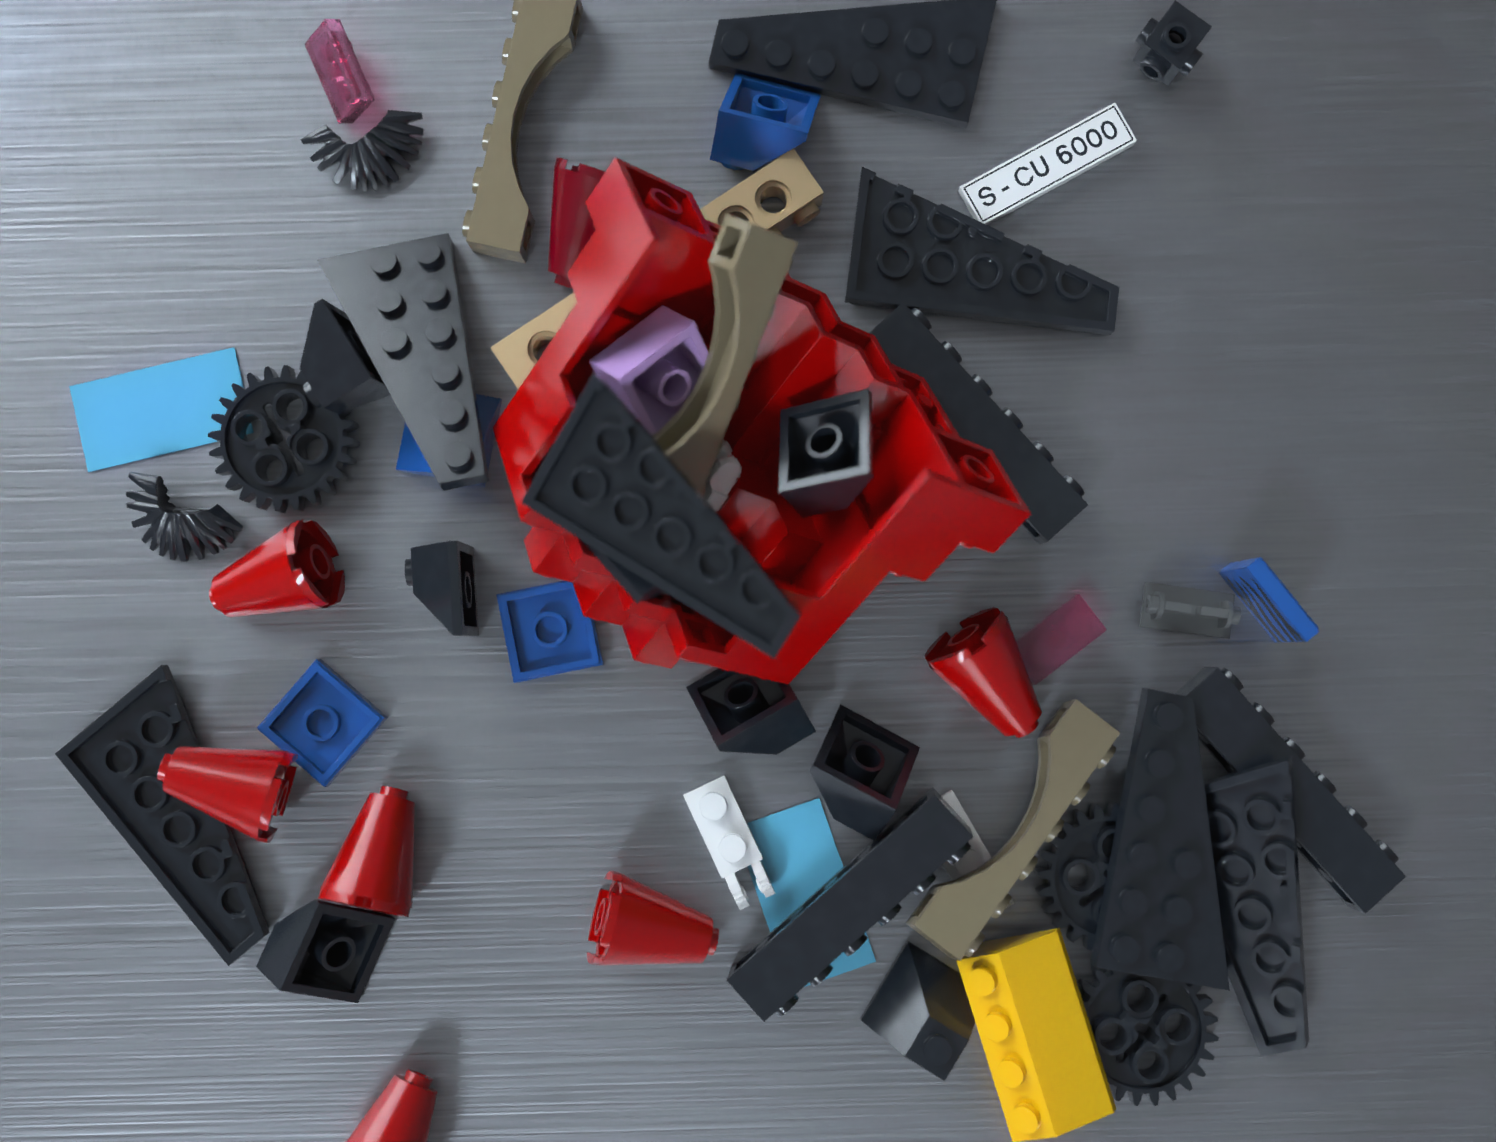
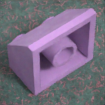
(654, 366)

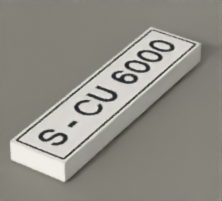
(1047, 165)

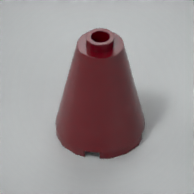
(570, 217)

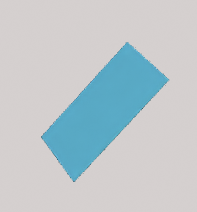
(154, 409)
(798, 861)

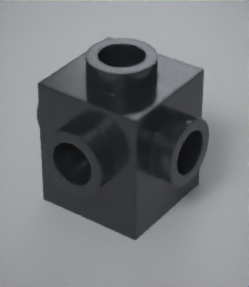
(1171, 44)

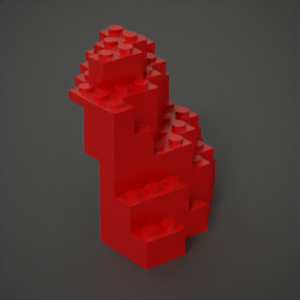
(917, 508)

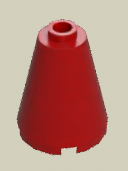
(281, 575)
(988, 672)
(232, 785)
(376, 857)
(647, 927)
(400, 1112)

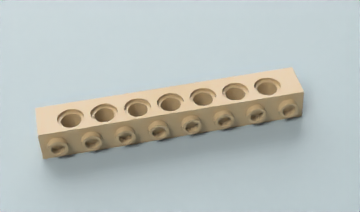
(782, 178)

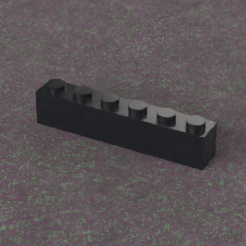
(977, 418)
(1327, 833)
(849, 905)

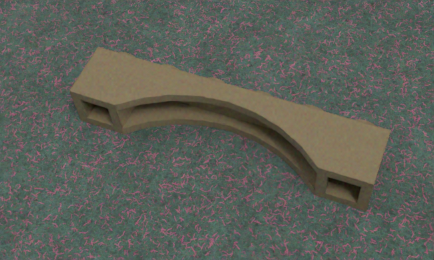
(541, 39)
(746, 276)
(1067, 755)

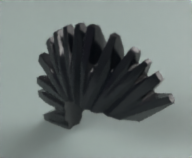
(370, 152)
(176, 526)

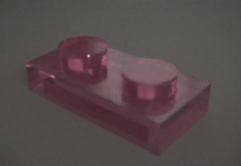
(339, 71)
(1058, 638)

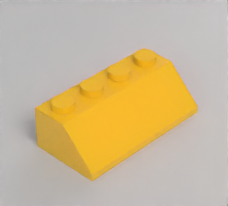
(1036, 1035)

